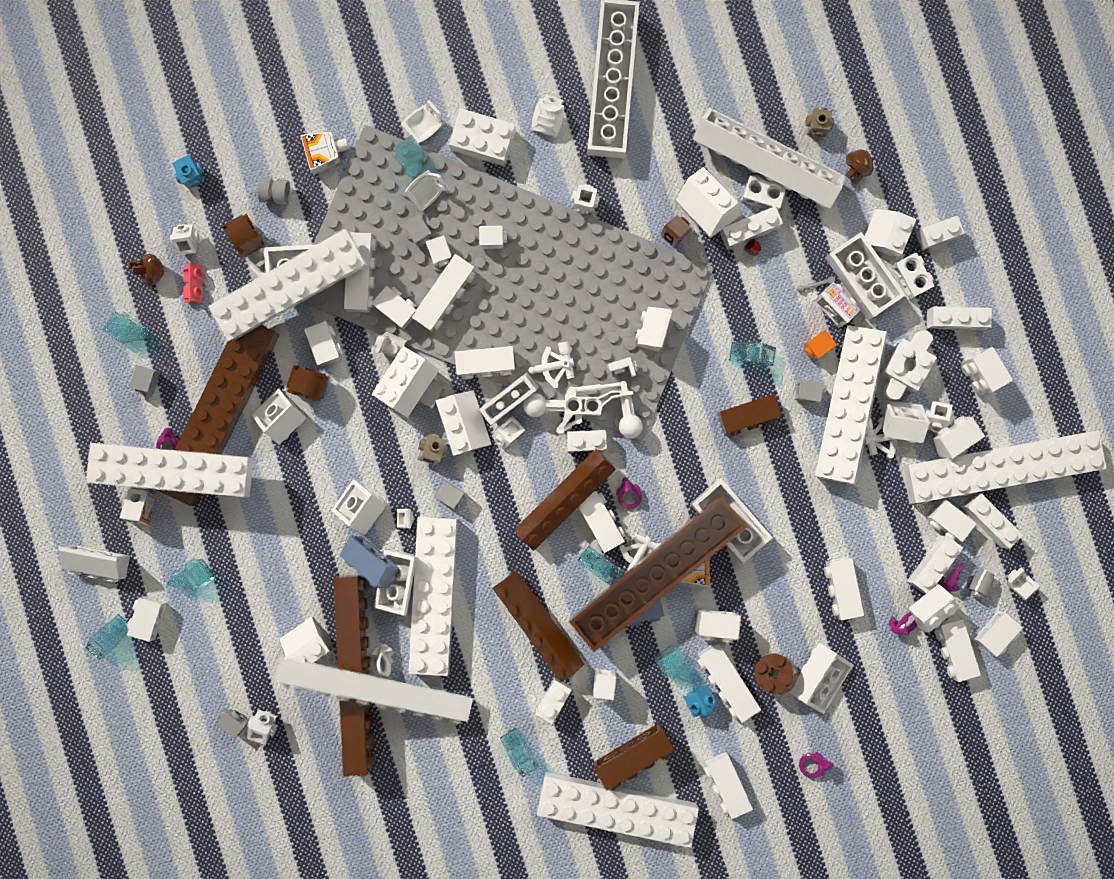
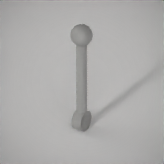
(800, 288)

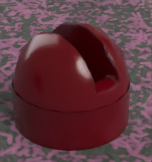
(753, 247)

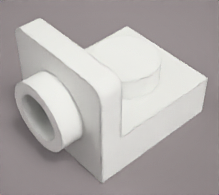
(389, 344)
(619, 366)
(508, 432)

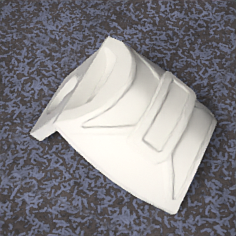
(548, 116)
(423, 122)
(425, 189)

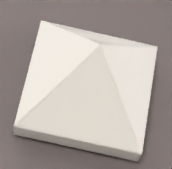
(404, 518)

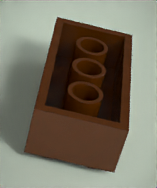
(632, 757)

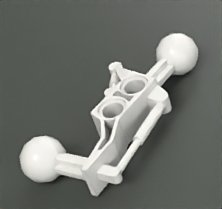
(629, 426)

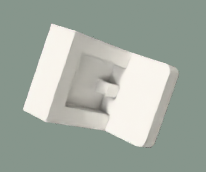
(1022, 584)

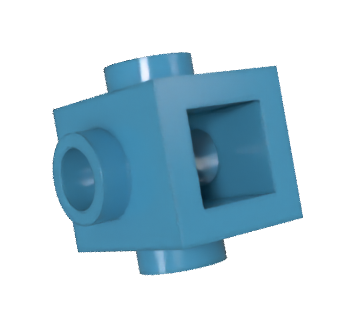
(188, 171)
(700, 701)

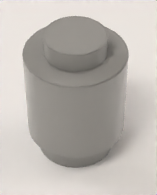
(981, 583)

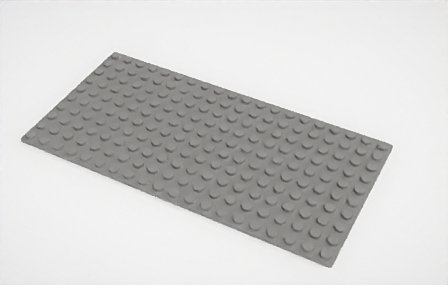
(548, 285)

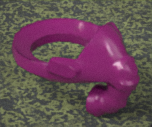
(167, 436)
(627, 487)
(952, 586)
(901, 628)
(823, 764)

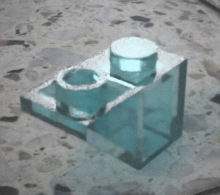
(411, 155)
(124, 329)
(752, 353)
(600, 565)
(193, 576)
(107, 637)
(672, 665)
(519, 752)

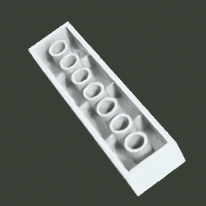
(613, 78)
(769, 158)
(288, 285)
(851, 404)
(169, 470)
(433, 596)
(618, 809)

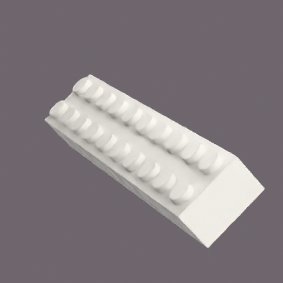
(1004, 467)

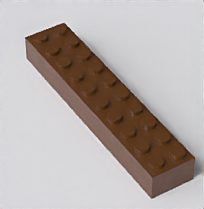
(225, 398)
(657, 573)
(352, 656)

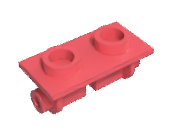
(194, 275)

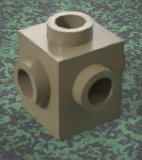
(814, 124)
(432, 449)

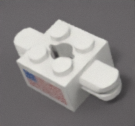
(907, 365)

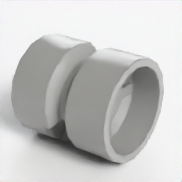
(274, 191)

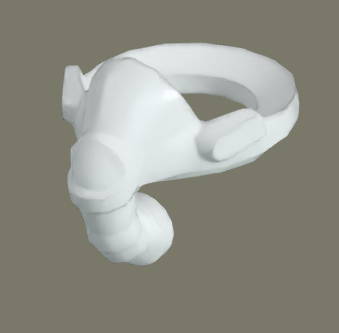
(384, 652)

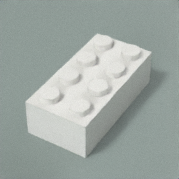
(864, 276)
(751, 538)

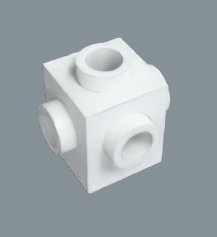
(585, 192)
(184, 239)
(939, 416)
(261, 727)

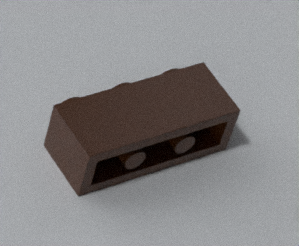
(749, 415)

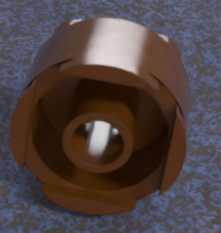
(242, 235)
(308, 382)
(766, 668)

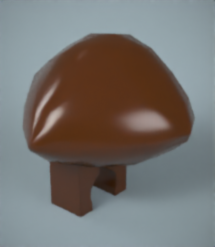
(861, 165)
(149, 268)

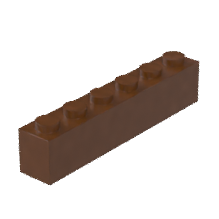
(564, 499)
(538, 626)

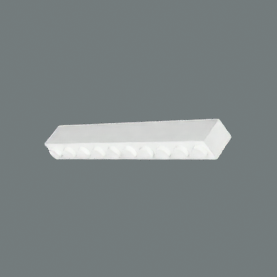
(373, 689)

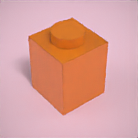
(819, 345)

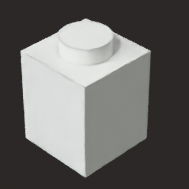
(492, 237)
(439, 251)

